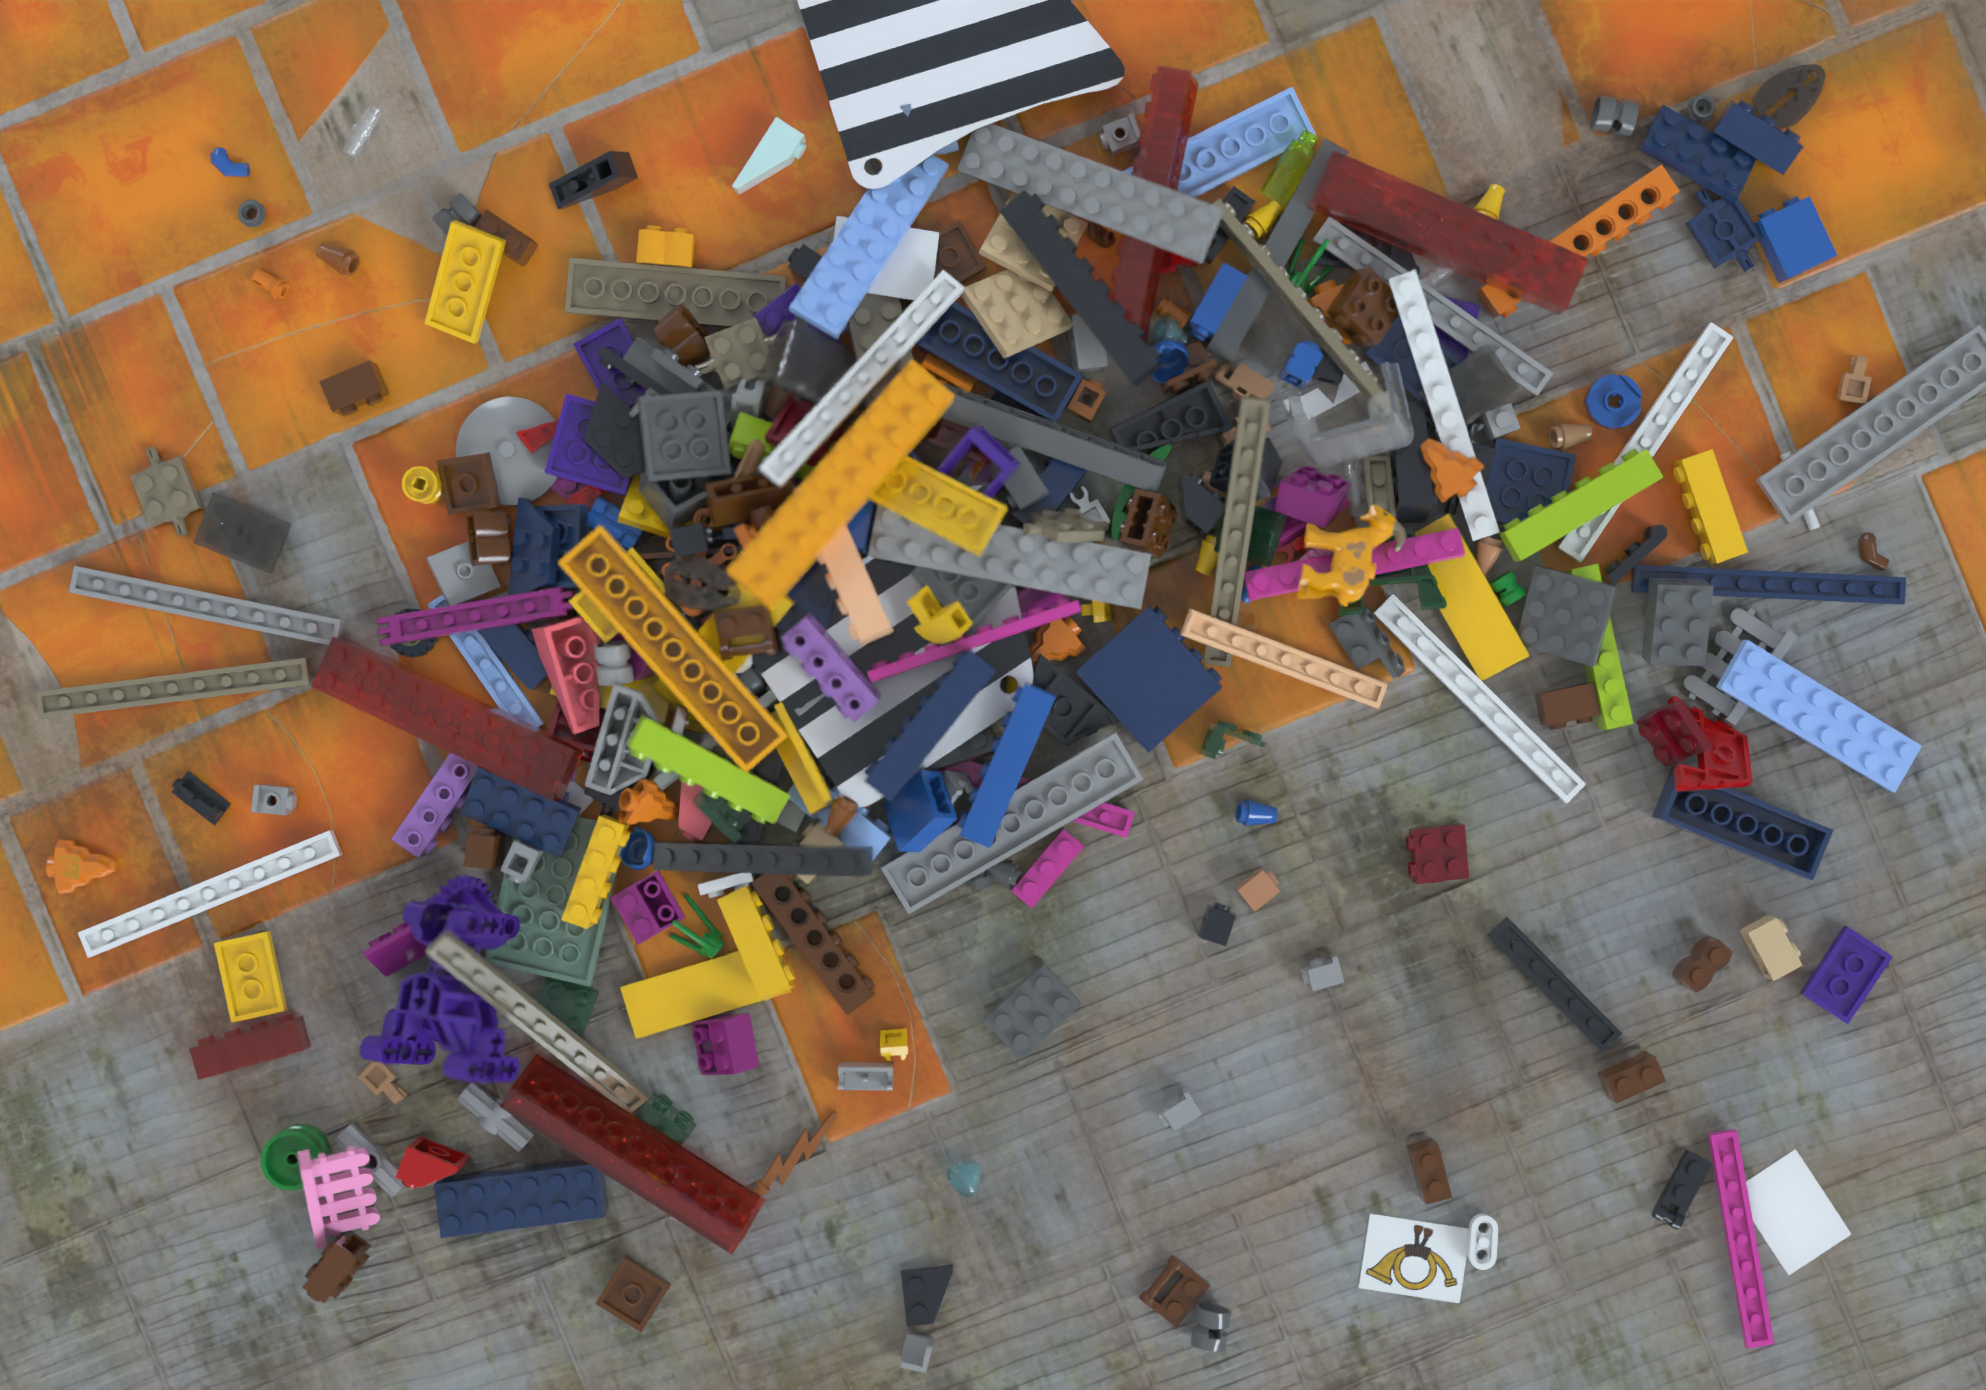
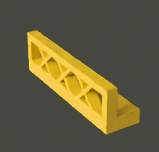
(802, 765)

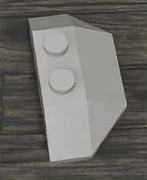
(612, 763)

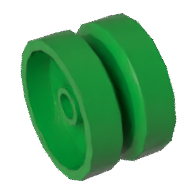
(280, 1152)

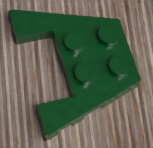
(1429, 593)

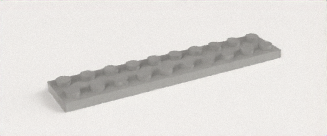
(1092, 191)
(1877, 427)
(1020, 560)
(1032, 814)

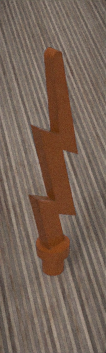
(802, 1145)

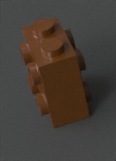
(1364, 308)
(1148, 523)
(336, 1267)

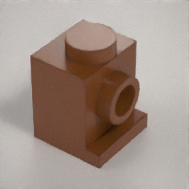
(1081, 410)

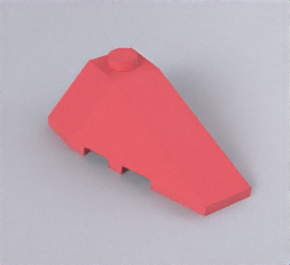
(570, 663)

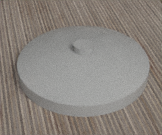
(494, 430)

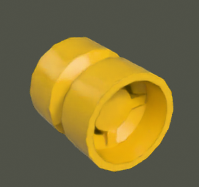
(422, 485)

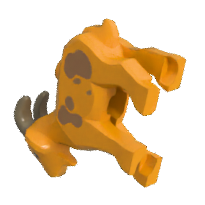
(1351, 557)

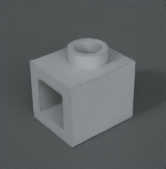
(1499, 421)

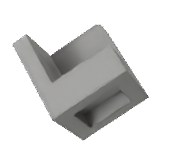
(916, 1352)

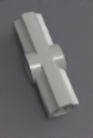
(495, 1118)
(385, 1171)

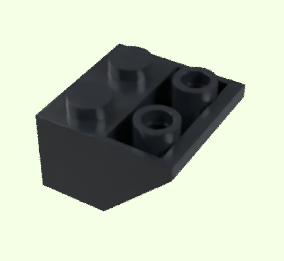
(1268, 474)
(1197, 505)

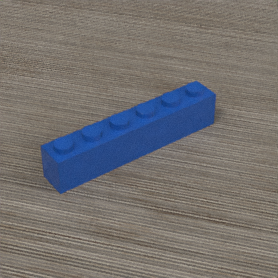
(1007, 765)

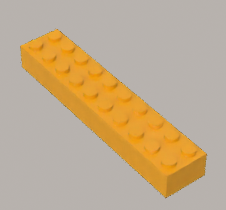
(840, 485)
(673, 648)

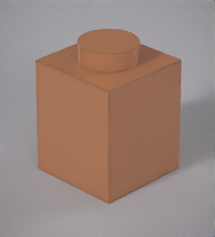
(1258, 888)

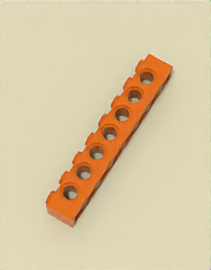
(1655, 183)

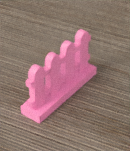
(337, 1183)

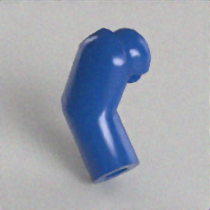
(220, 160)

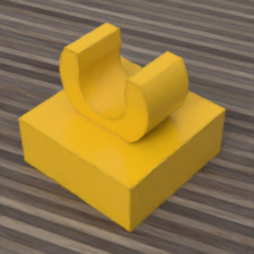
(1100, 610)
(894, 1043)

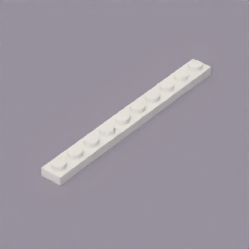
(861, 379)
(1441, 395)
(1657, 424)
(1479, 698)
(210, 893)

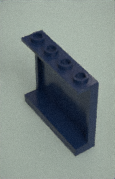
(1150, 677)

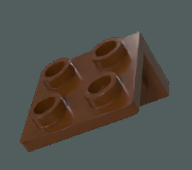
(1198, 368)

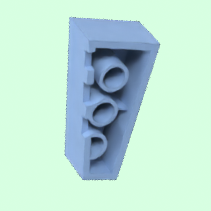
(861, 829)

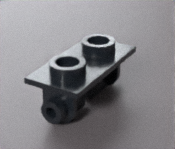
(200, 797)

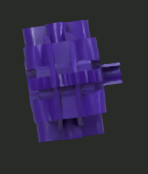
(438, 1003)

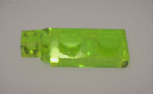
(1290, 169)

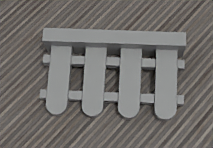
(1729, 644)

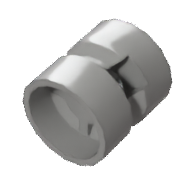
(613, 663)

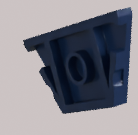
(533, 550)

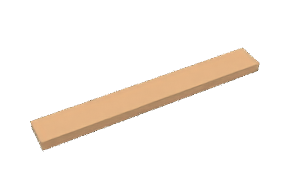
(1283, 659)

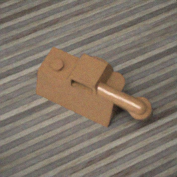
(1244, 381)

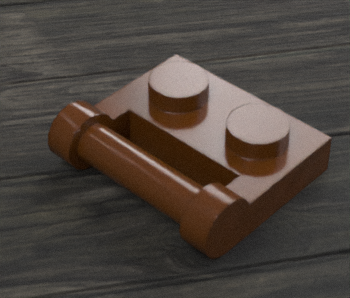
(742, 623)
(1182, 1294)

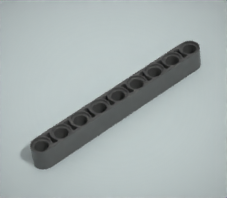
(1281, 245)
(1055, 440)

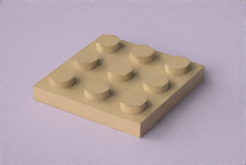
(1009, 251)
(1015, 311)

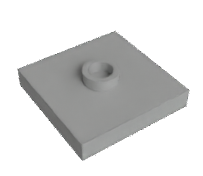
(458, 578)

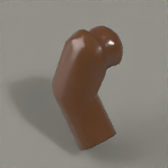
(1100, 235)
(1868, 551)

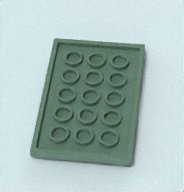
(544, 940)

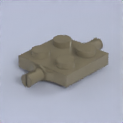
(737, 352)
(166, 491)
(1065, 526)

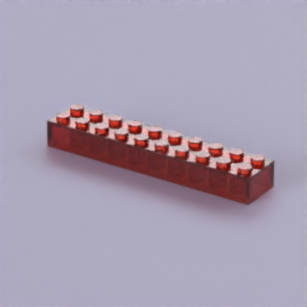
(1161, 163)
(1448, 233)
(447, 718)
(633, 1153)

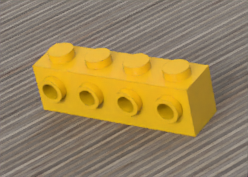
(1710, 507)
(595, 872)
(756, 942)

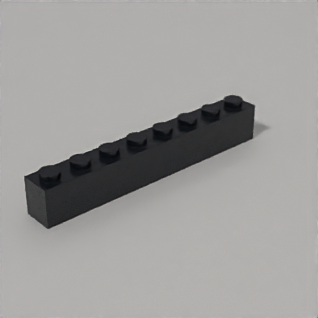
(1081, 288)
(763, 858)

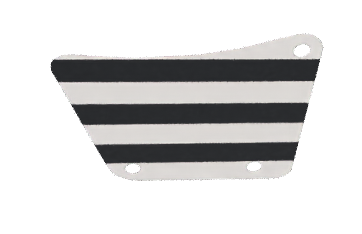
(953, 64)
(849, 746)

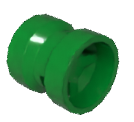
(1507, 588)

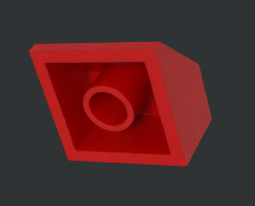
(429, 1162)

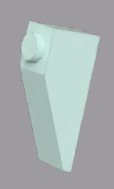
(774, 153)

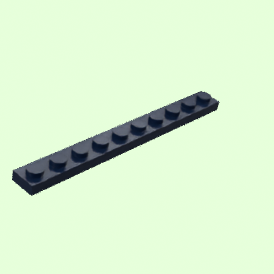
(1782, 584)

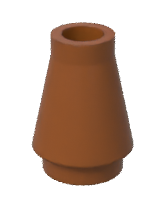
(339, 258)
(840, 815)

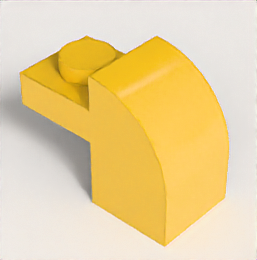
(938, 623)

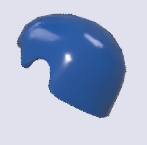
(1173, 358)
(639, 849)

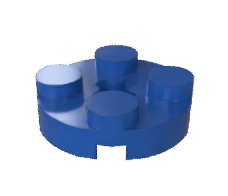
(1628, 402)

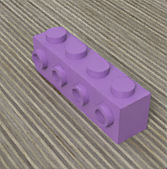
(831, 667)
(436, 806)

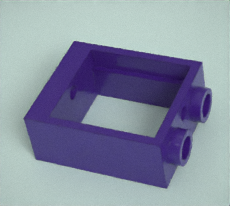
(992, 448)

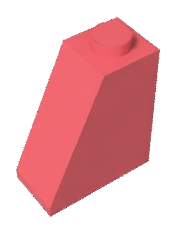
(691, 819)

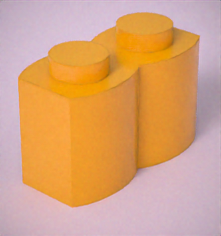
(665, 248)

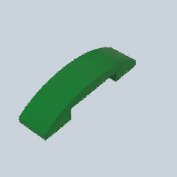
(1118, 516)

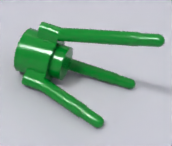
(1301, 279)
(706, 945)

